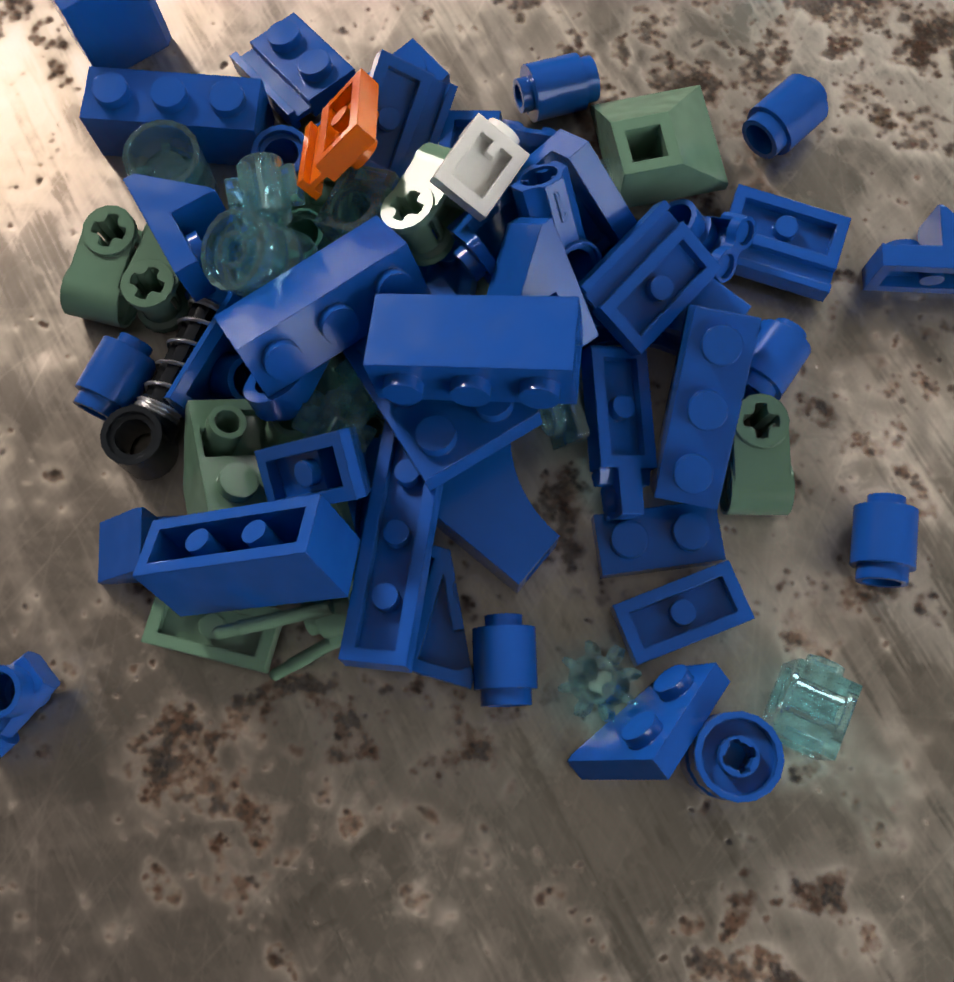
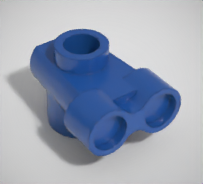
(720, 235)
(23, 690)

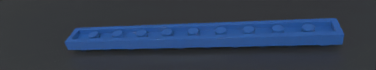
(399, 518)

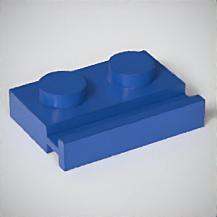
(295, 67)
(410, 111)
(793, 243)
(648, 279)

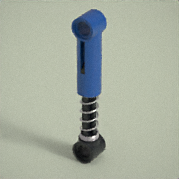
(151, 410)

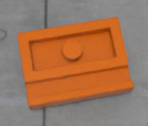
(343, 137)

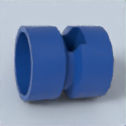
(734, 758)

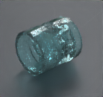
(167, 152)
(250, 250)

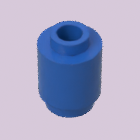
(556, 86)
(785, 116)
(777, 357)
(114, 375)
(884, 540)
(504, 661)

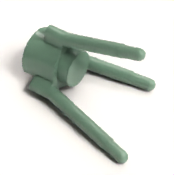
(319, 617)

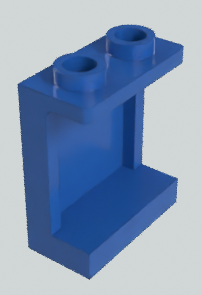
(599, 203)

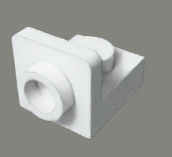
(480, 165)

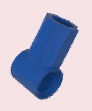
(549, 193)

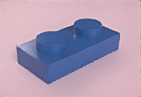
(658, 541)
(681, 613)

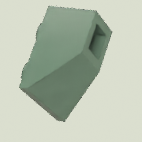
(660, 146)
(221, 455)

